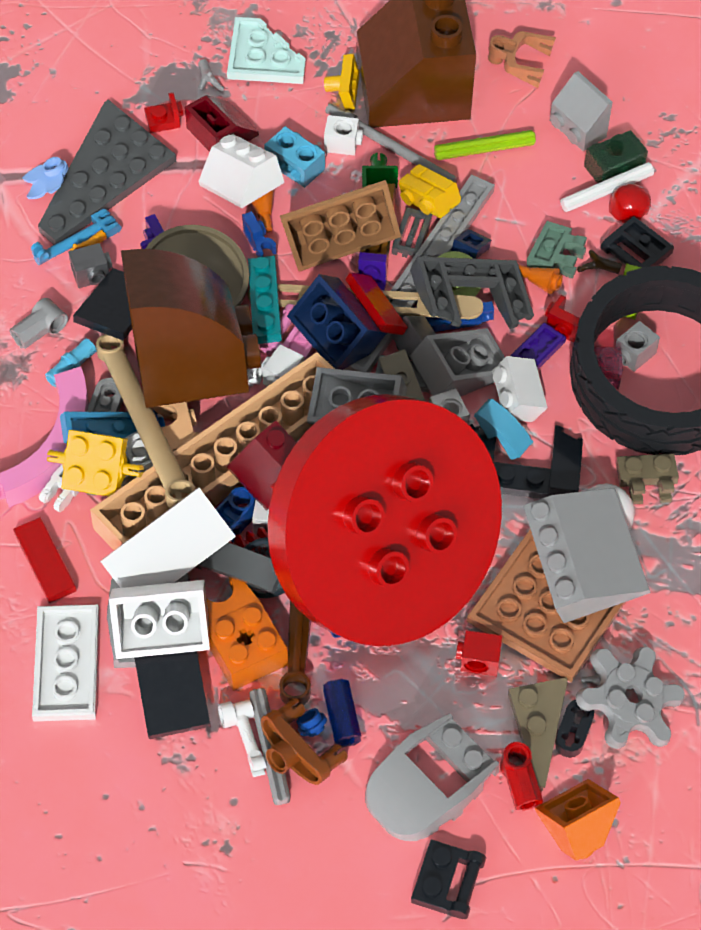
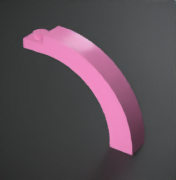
(35, 472)

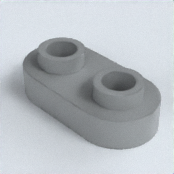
(101, 402)

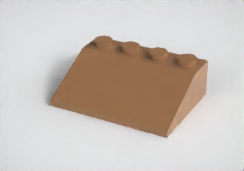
(341, 225)

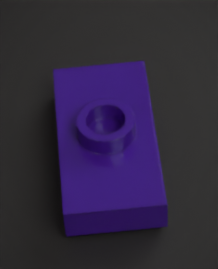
(540, 345)

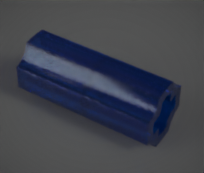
(342, 712)

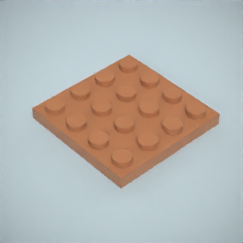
(524, 614)

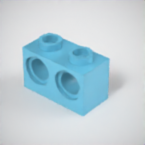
(296, 156)

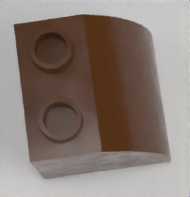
(186, 329)

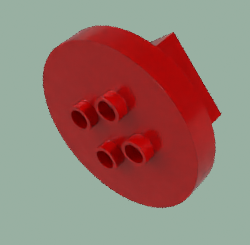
(384, 519)

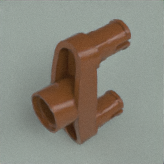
(292, 751)

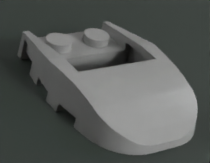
(408, 801)

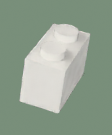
(520, 388)

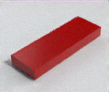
(376, 303)
(44, 560)

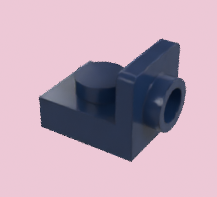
(471, 244)

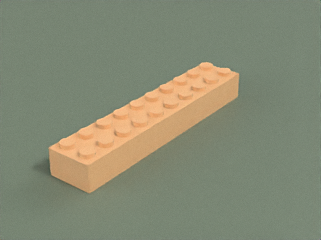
(210, 452)

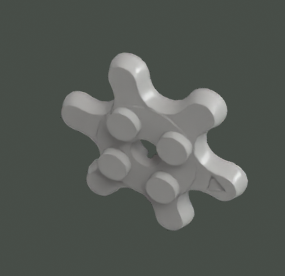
(621, 713)

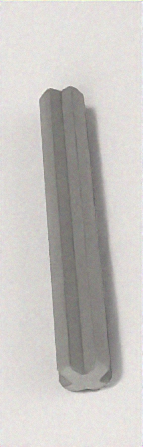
(277, 781)

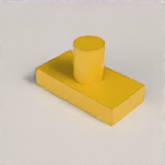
(346, 82)

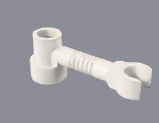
(239, 715)

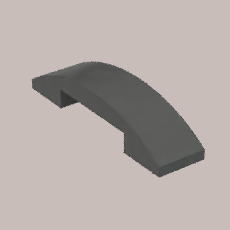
(244, 566)

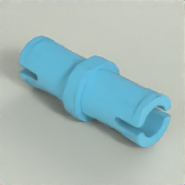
(72, 359)

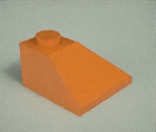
(580, 818)

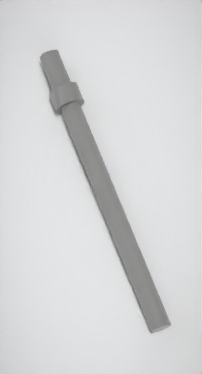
(390, 143)

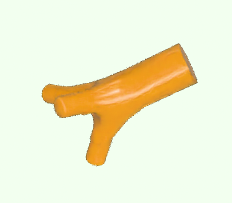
(98, 237)

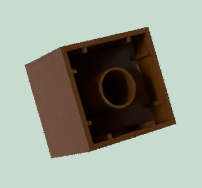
(417, 63)

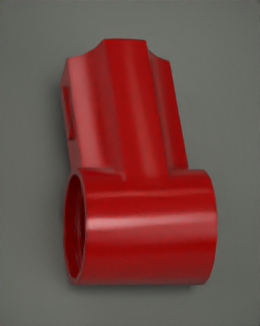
(521, 778)

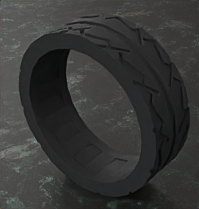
(606, 408)

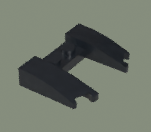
(537, 481)

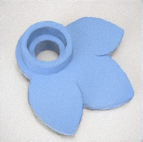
(46, 177)

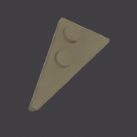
(537, 716)

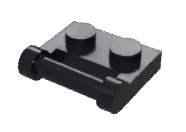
(641, 241)
(437, 876)

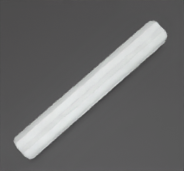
(606, 187)

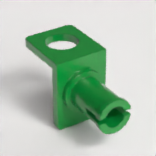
(379, 171)

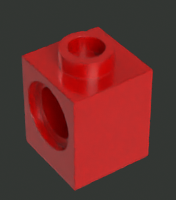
(479, 653)

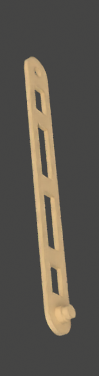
(468, 306)

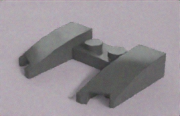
(503, 277)

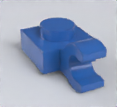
(255, 233)

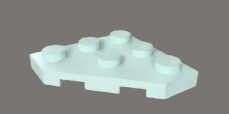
(261, 55)

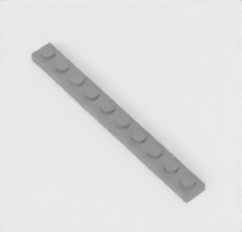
(473, 198)

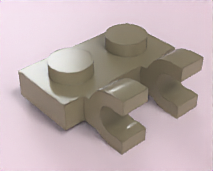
(648, 470)

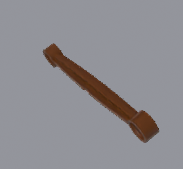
(297, 655)

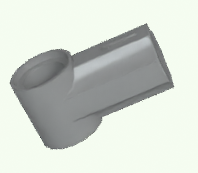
(43, 319)

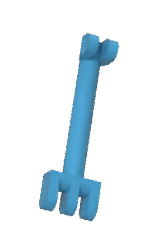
(101, 221)

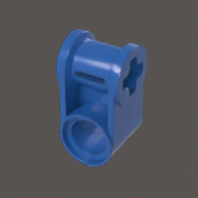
(237, 517)

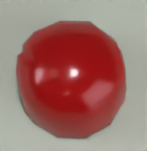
(629, 201)

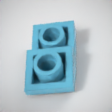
(501, 423)

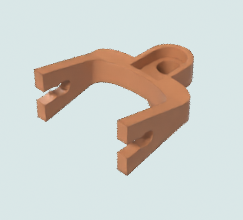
(505, 49)

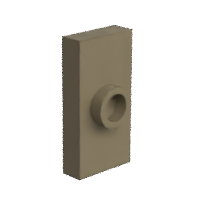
(399, 364)

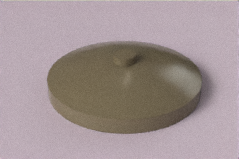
(210, 249)

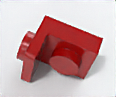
(164, 116)

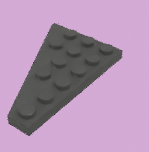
(107, 168)

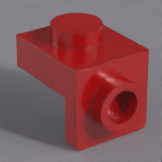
(562, 320)

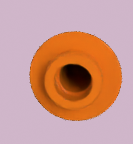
(263, 208)
(545, 278)

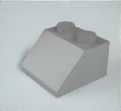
(581, 112)

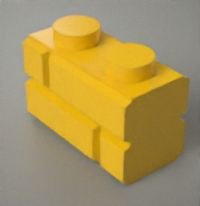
(429, 191)

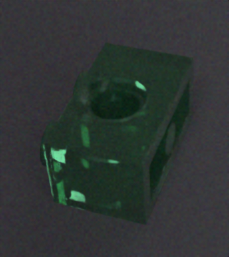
(614, 156)

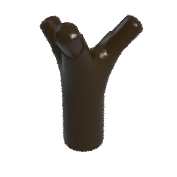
(600, 263)

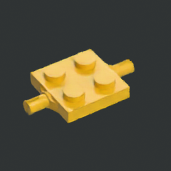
(94, 463)

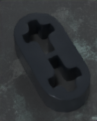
(581, 730)

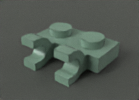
(550, 246)

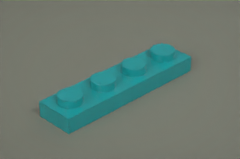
(264, 299)

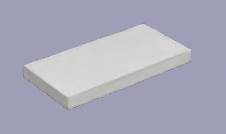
(170, 544)
(66, 663)

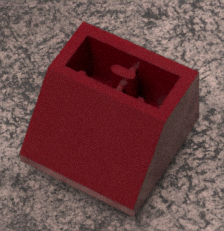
(215, 118)

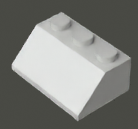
(240, 171)
(159, 619)

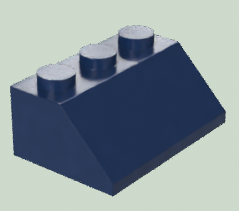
(335, 322)

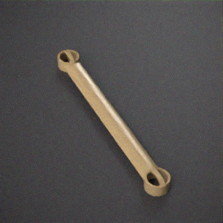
(144, 419)

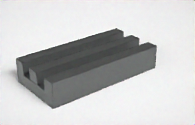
(407, 250)

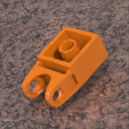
(244, 637)

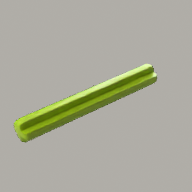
(484, 145)

